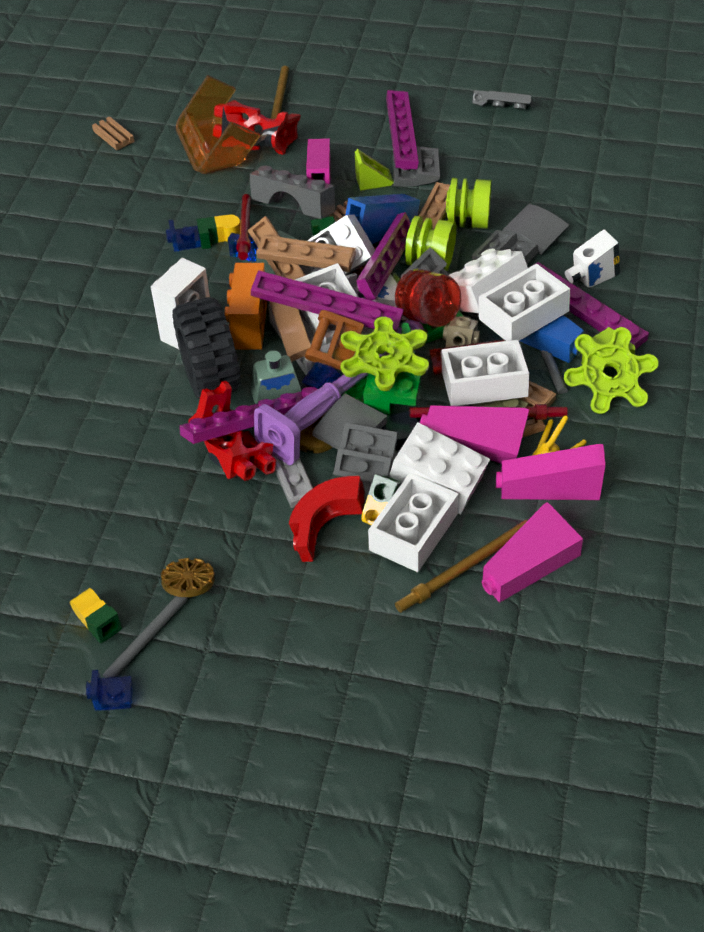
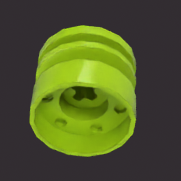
(469, 202)
(423, 236)

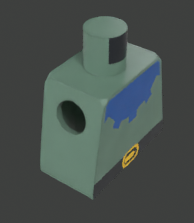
(273, 377)

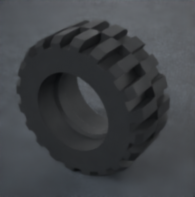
(206, 345)

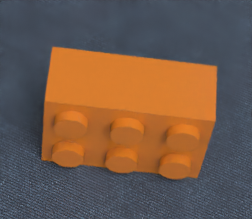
(245, 312)

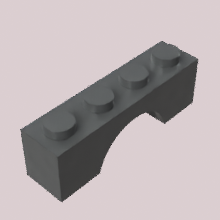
(313, 196)

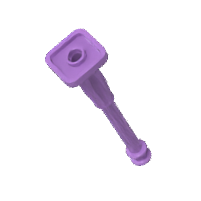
(284, 430)

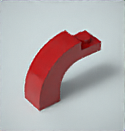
(321, 504)

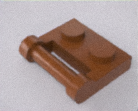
(337, 352)

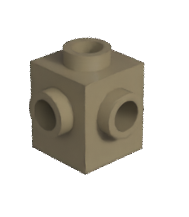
(461, 327)

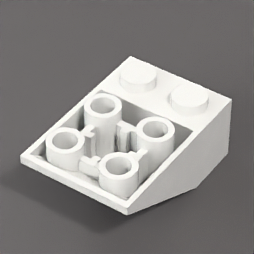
(345, 233)

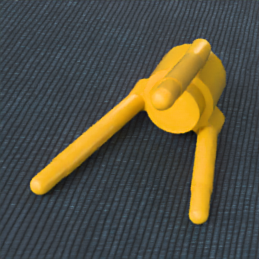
(550, 446)

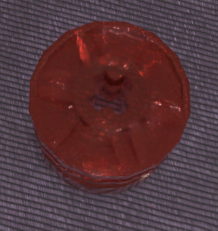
(428, 297)

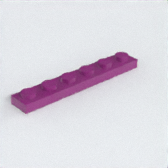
(402, 130)
(384, 258)
(315, 298)
(597, 313)
(242, 418)

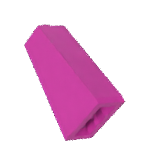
(319, 160)
(486, 430)
(554, 475)
(531, 554)

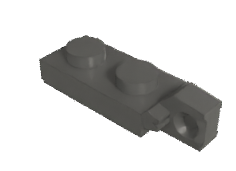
(499, 99)

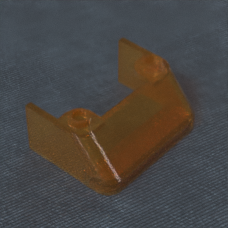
(197, 125)

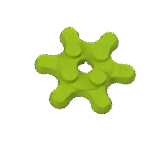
(384, 340)
(616, 355)

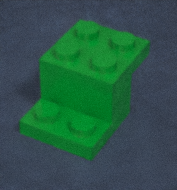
(403, 392)

